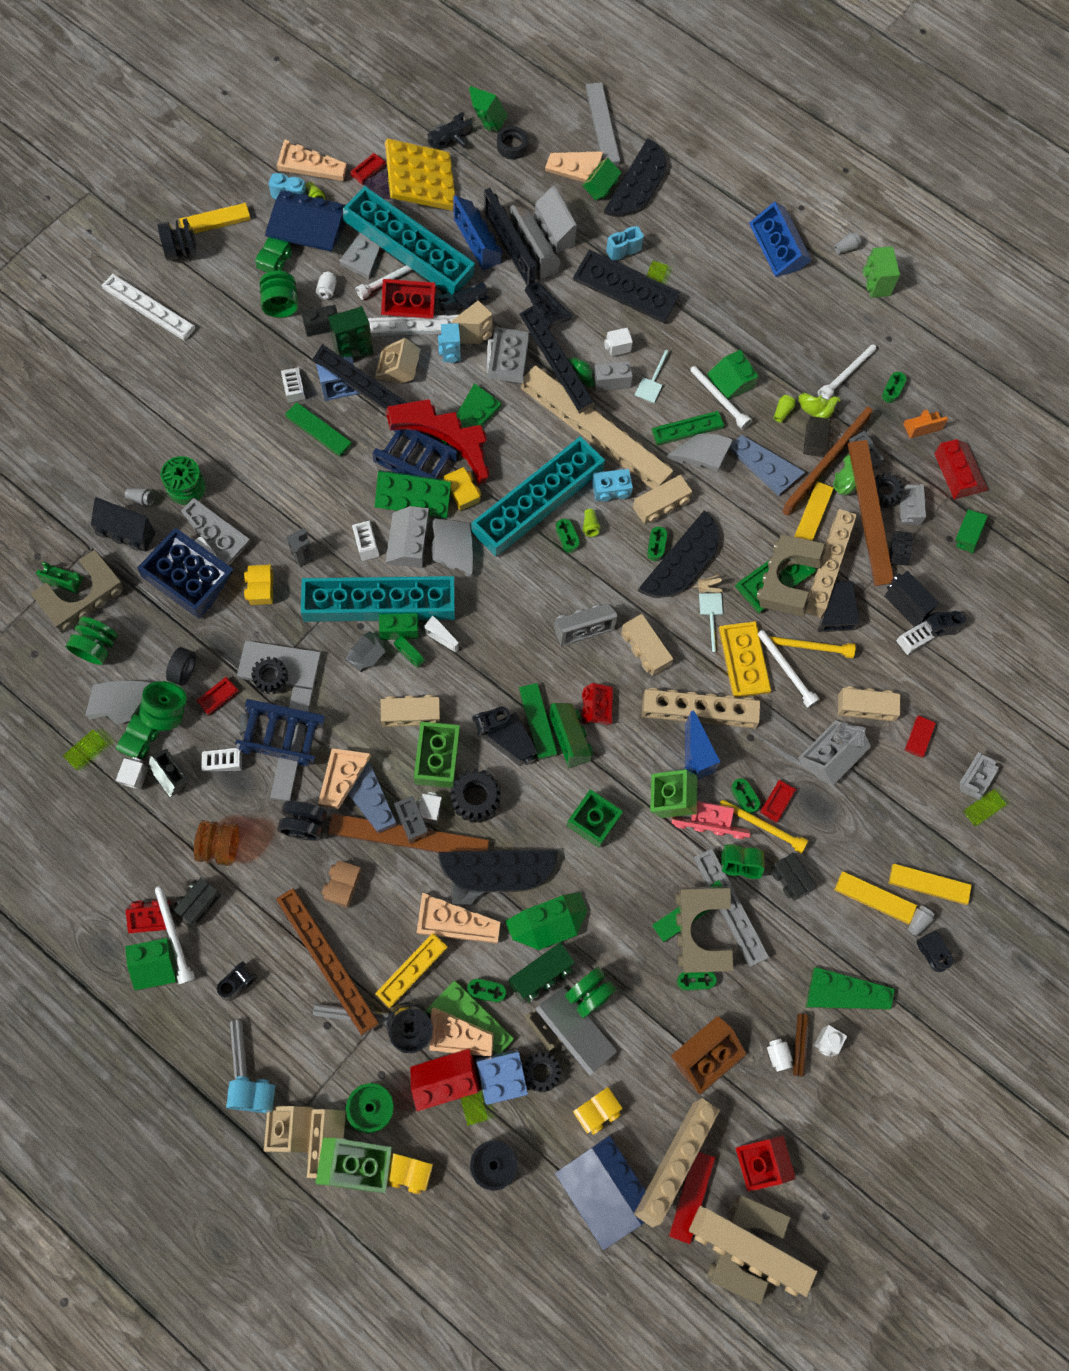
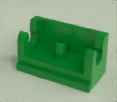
(970, 531)
(60, 578)

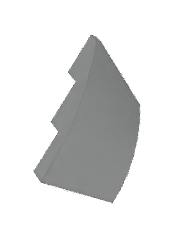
(702, 450)
(453, 545)
(116, 700)

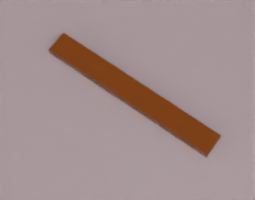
(827, 461)
(870, 512)
(433, 842)
(327, 962)

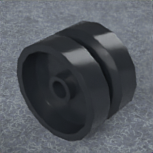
(302, 820)
(506, 1169)

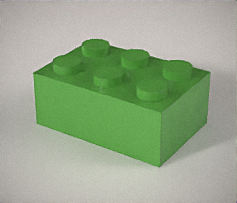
(436, 754)
(353, 1165)

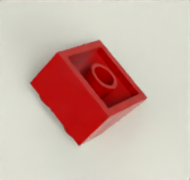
(765, 1163)

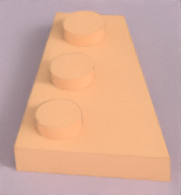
(573, 164)
(341, 774)
(455, 1035)

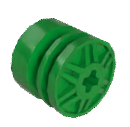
(278, 294)
(182, 479)
(92, 641)

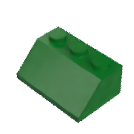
(570, 734)

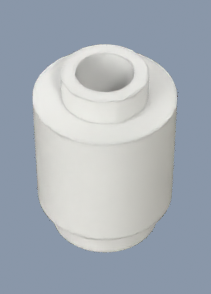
(326, 285)
(780, 1055)

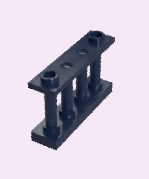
(399, 465)
(274, 713)

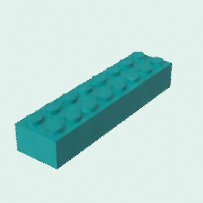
(408, 241)
(537, 496)
(369, 596)

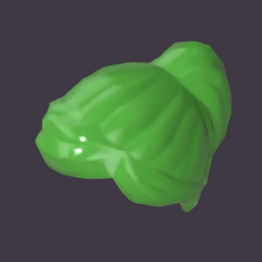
(844, 480)

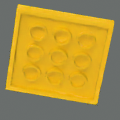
(419, 174)

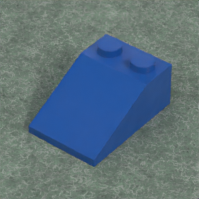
(699, 752)

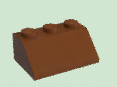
(708, 1054)

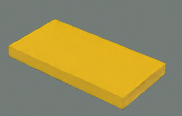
(744, 659)

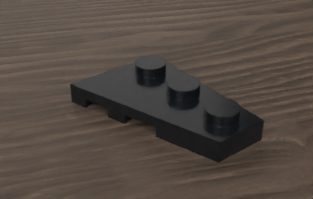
(547, 306)

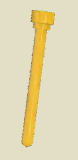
(846, 650)
(797, 843)

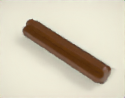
(801, 1045)

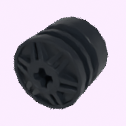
(177, 239)
(409, 1039)

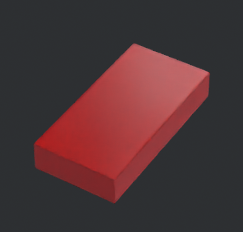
(368, 168)
(217, 696)
(919, 736)
(777, 801)

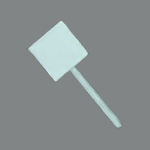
(648, 388)
(711, 605)

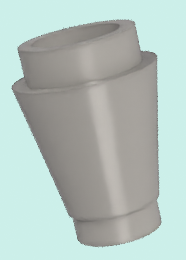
(848, 243)
(141, 496)
(920, 920)

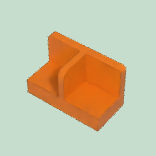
(924, 424)

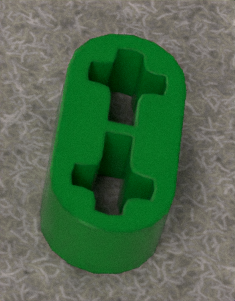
(891, 386)
(571, 534)
(660, 544)
(409, 651)
(741, 798)
(488, 985)
(696, 986)

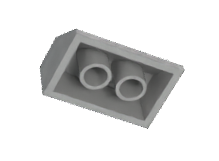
(555, 220)
(408, 537)
(585, 624)
(829, 760)

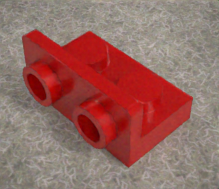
(597, 704)
(145, 916)

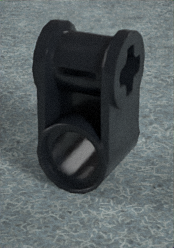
(945, 623)
(490, 721)
(934, 949)
(237, 980)

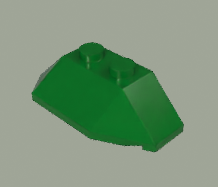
(548, 922)

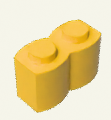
(462, 489)
(259, 584)
(598, 1110)
(409, 1173)

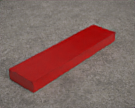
(691, 1197)

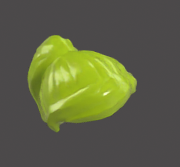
(818, 406)

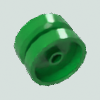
(162, 705)
(593, 995)
(366, 1121)

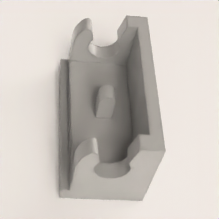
(912, 505)
(978, 776)

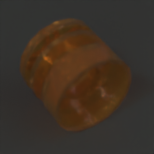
(216, 842)

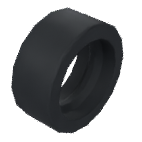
(510, 152)
(181, 666)

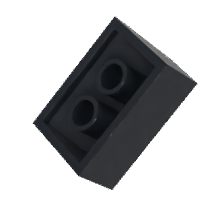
(121, 525)

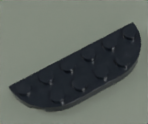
(639, 182)
(684, 560)
(498, 869)

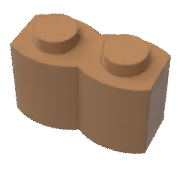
(342, 883)

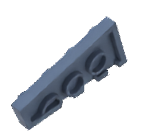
(767, 466)
(371, 801)

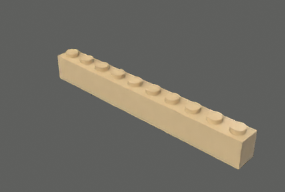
(597, 429)

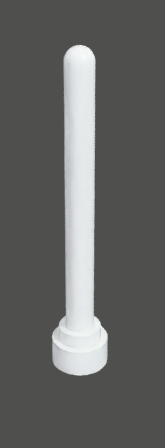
(364, 290)
(828, 390)
(742, 420)
(808, 697)
(184, 972)

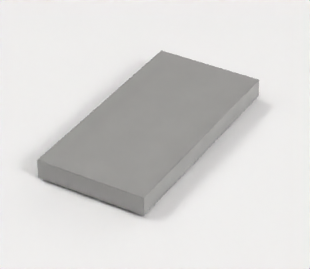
(508, 355)
(299, 663)
(577, 1034)

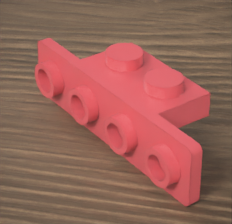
(712, 818)

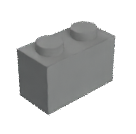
(612, 376)

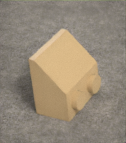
(474, 324)
(398, 362)
(288, 1129)

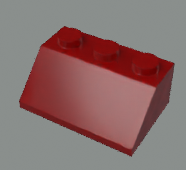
(408, 298)
(959, 469)
(444, 1079)

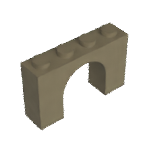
(789, 552)
(67, 614)
(692, 902)
(727, 1273)

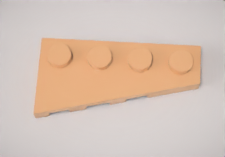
(301, 161)
(455, 922)

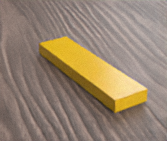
(218, 218)
(813, 511)
(929, 884)
(875, 897)
(411, 970)

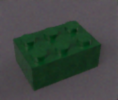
(351, 333)
(541, 974)

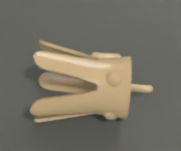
(704, 585)

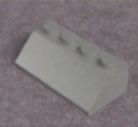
(535, 240)

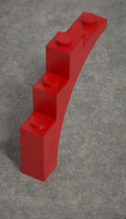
(422, 417)

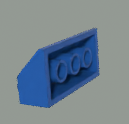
(476, 233)
(780, 240)

